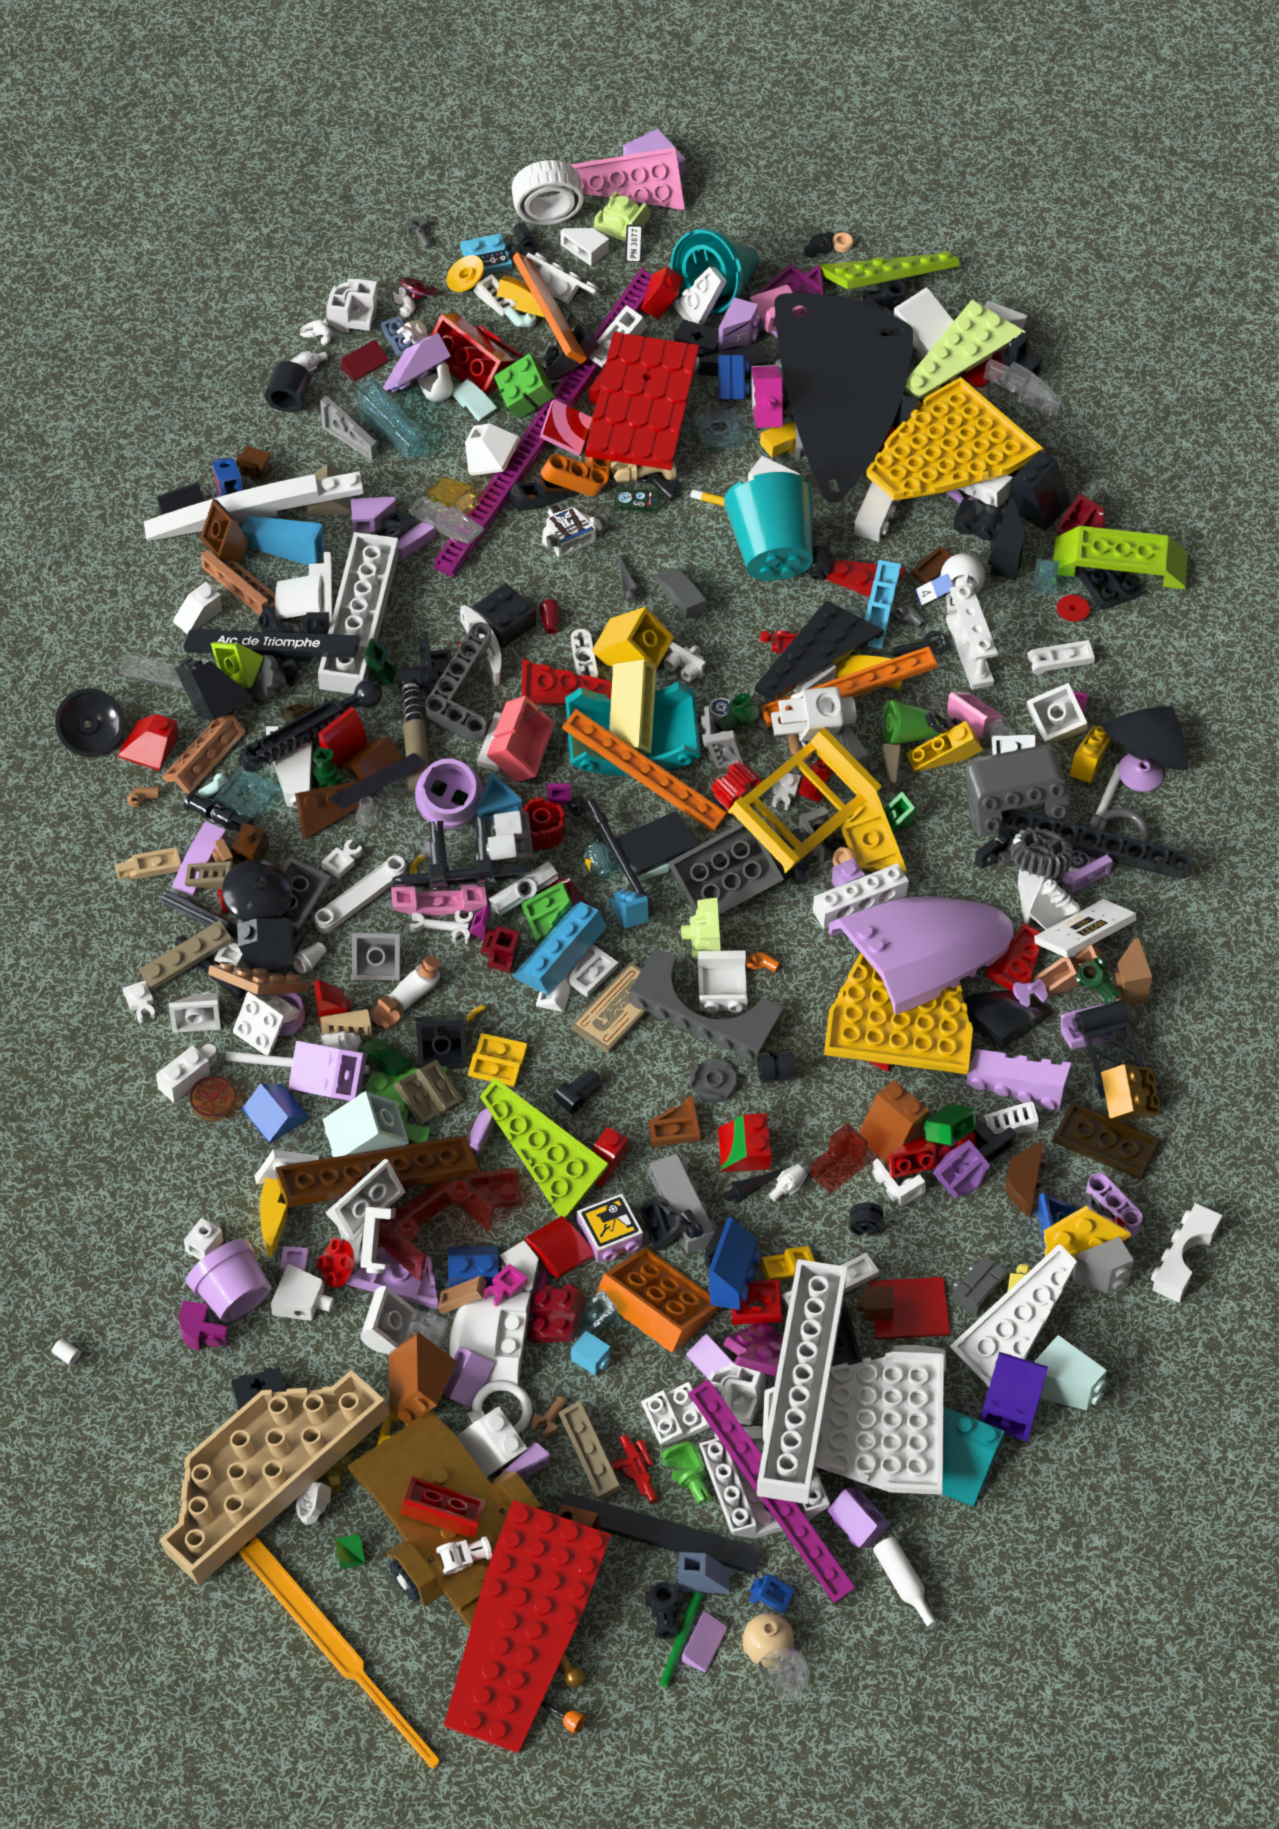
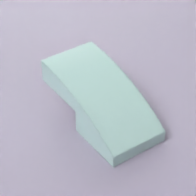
(474, 399)

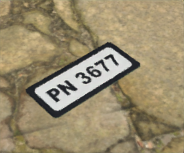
(634, 242)

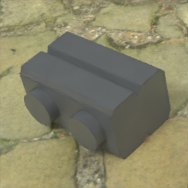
(979, 1285)

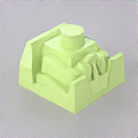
(618, 214)
(703, 927)

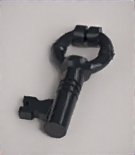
(668, 490)
(908, 648)
(944, 724)

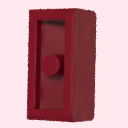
(364, 360)

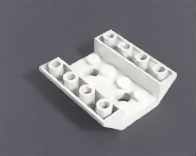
(738, 1498)

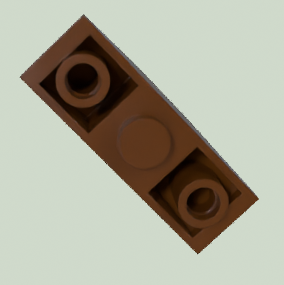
(1024, 1178)

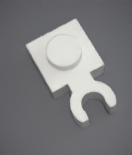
(413, 331)
(786, 788)
(339, 861)
(139, 998)

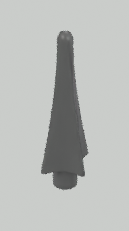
(627, 584)

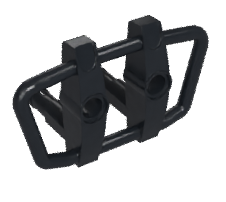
(439, 876)

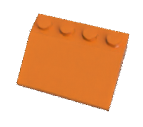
(657, 1298)

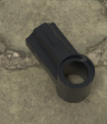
(573, 1095)

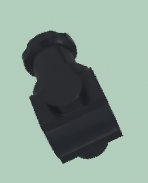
(889, 295)
(664, 1609)

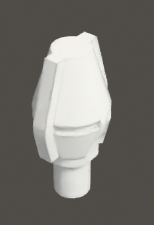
(310, 360)
(788, 1182)

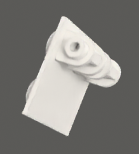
(1052, 904)

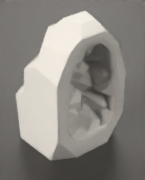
(342, 1040)
(313, 1502)

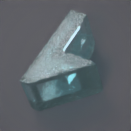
(596, 1313)

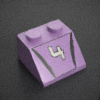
(738, 325)

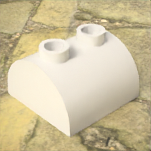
(387, 1321)

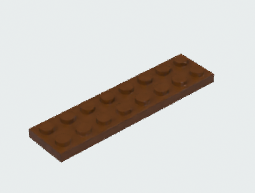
(412, 1163)

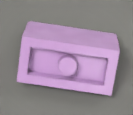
(1088, 874)
(468, 1376)

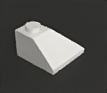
(196, 1013)

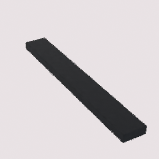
(669, 1534)

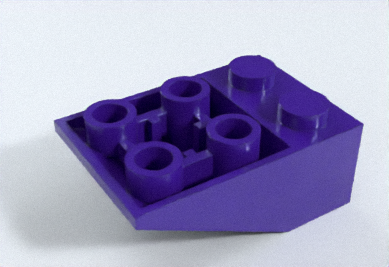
(1014, 1395)

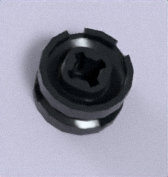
(866, 1219)

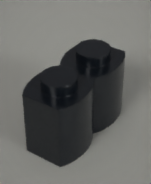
(977, 519)

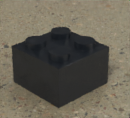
(506, 614)

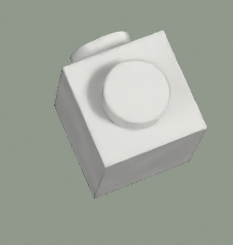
(203, 1239)

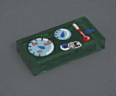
(636, 500)

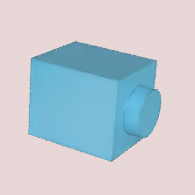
(591, 1353)

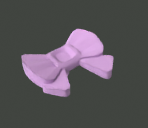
(1023, 991)

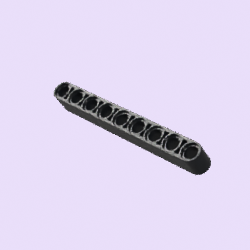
(1103, 841)

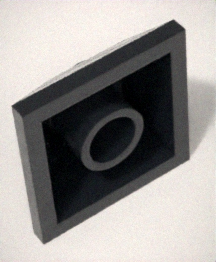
(267, 943)

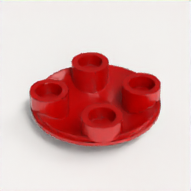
(337, 1263)

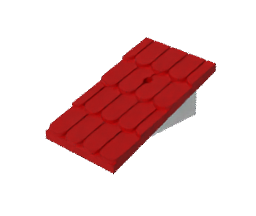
(642, 401)

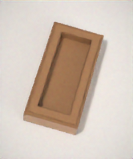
(461, 1294)

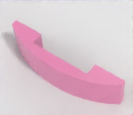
(438, 902)

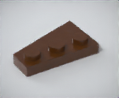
(318, 811)

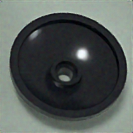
(96, 708)
(251, 901)

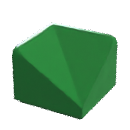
(349, 1551)

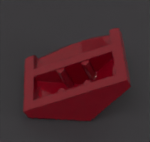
(1082, 513)

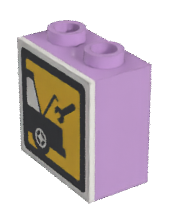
(610, 1228)

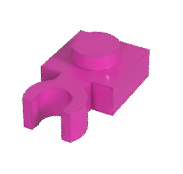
(506, 1282)

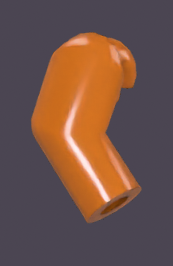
(762, 960)

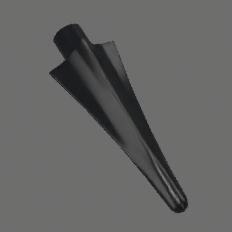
(744, 1188)

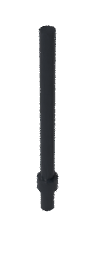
(601, 821)

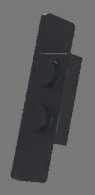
(288, 664)

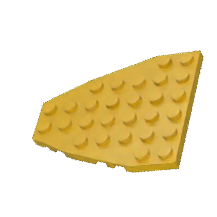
(950, 445)
(924, 1037)

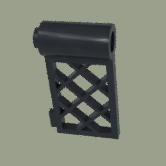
(1102, 1021)

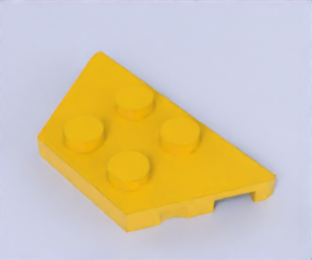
(872, 837)
(1082, 1231)

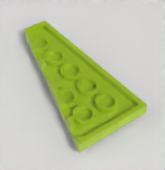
(552, 1156)

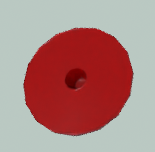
(1073, 608)

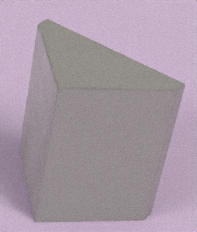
(376, 956)

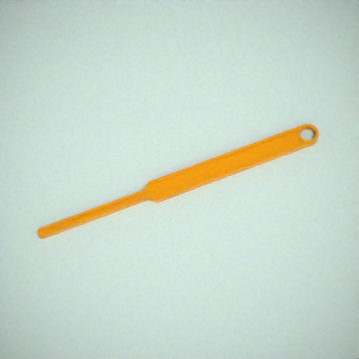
(325, 1636)

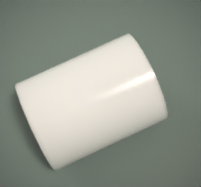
(66, 1351)

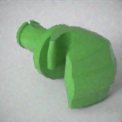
(688, 1458)

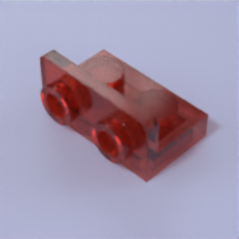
(498, 1186)

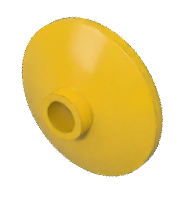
(465, 273)

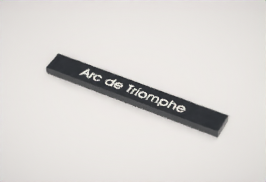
(277, 643)

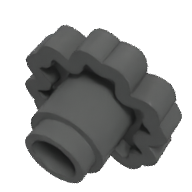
(267, 679)

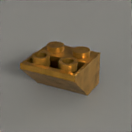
(1130, 1092)

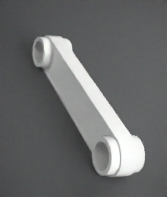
(359, 895)

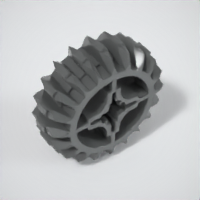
(1041, 852)

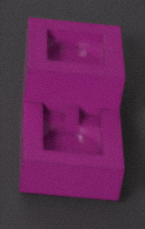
(559, 793)

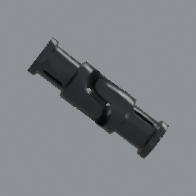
(218, 814)

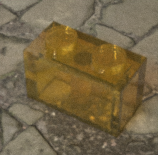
(454, 494)

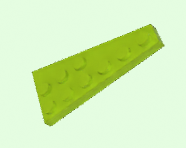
(880, 270)

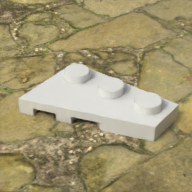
(701, 297)

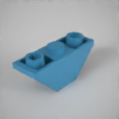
(629, 907)

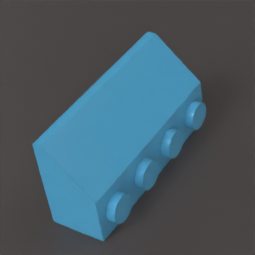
(561, 948)

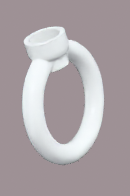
(511, 1387)

